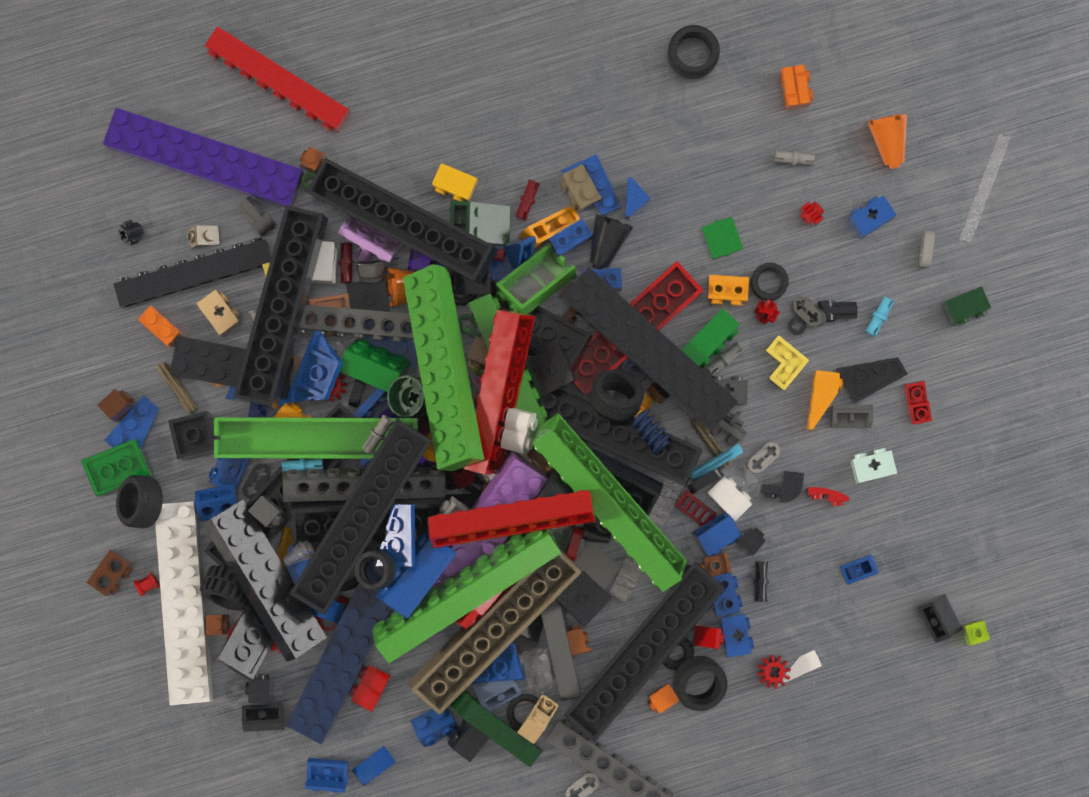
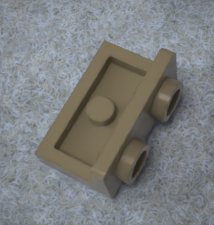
(580, 188)

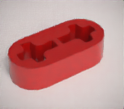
(574, 542)

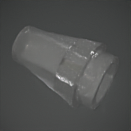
(301, 552)

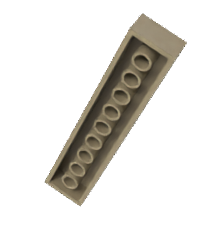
(480, 644)

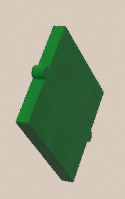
(722, 238)

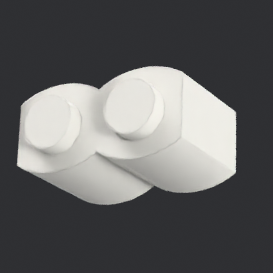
(519, 430)
(729, 498)

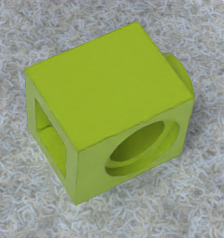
(975, 632)

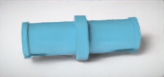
(879, 316)
(303, 464)

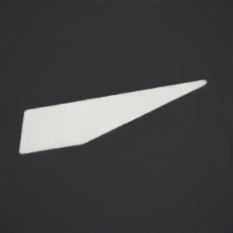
(803, 665)

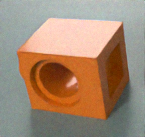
(662, 698)

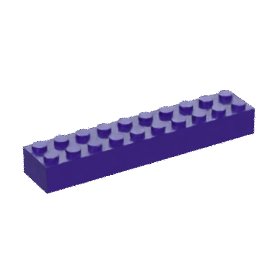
(203, 158)

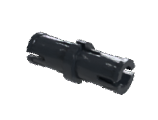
(761, 581)

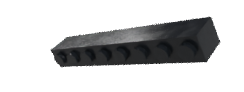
(192, 273)

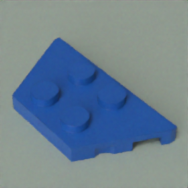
(316, 372)

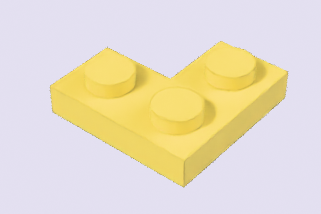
(791, 362)

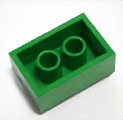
(712, 338)
(373, 364)

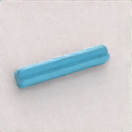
(717, 461)

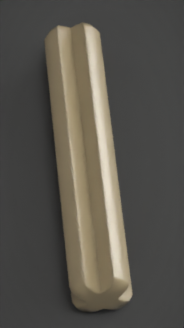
(177, 388)
(709, 440)

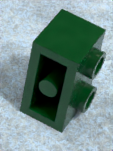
(966, 306)

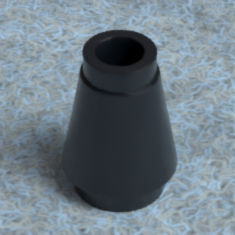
(592, 534)

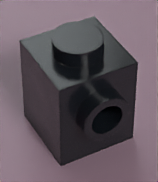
(751, 541)

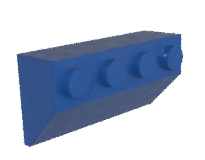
(414, 582)

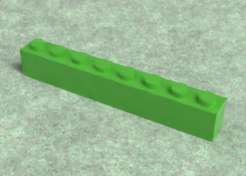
(484, 312)

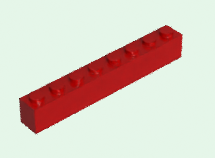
(277, 79)
(511, 519)

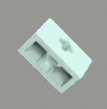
(885, 467)

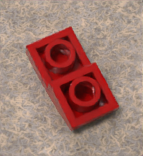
(917, 402)
(832, 496)

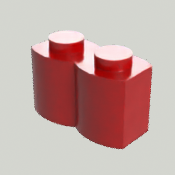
(370, 688)

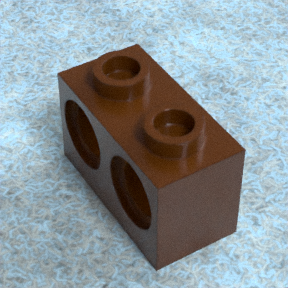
(105, 569)

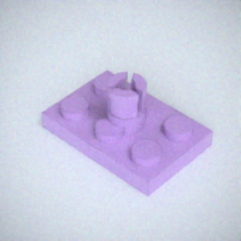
(369, 241)

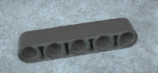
(560, 653)

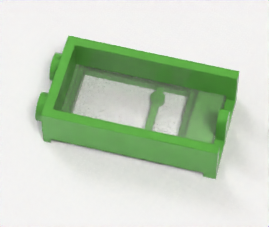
(535, 281)

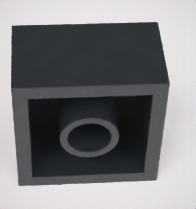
(193, 435)

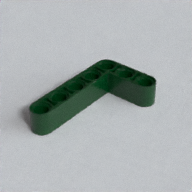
(495, 728)

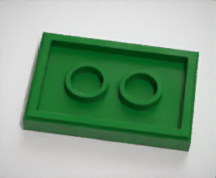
(111, 467)

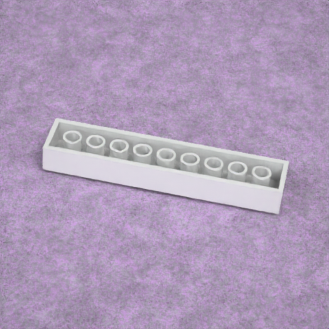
(183, 604)

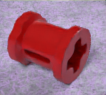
(147, 584)

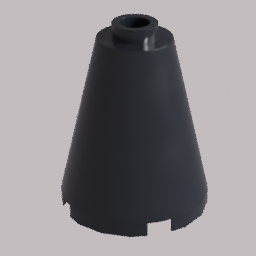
(607, 240)

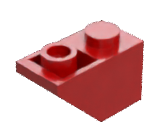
(707, 637)

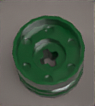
(407, 397)

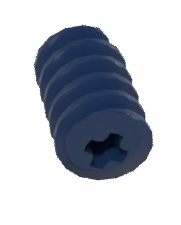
(650, 431)

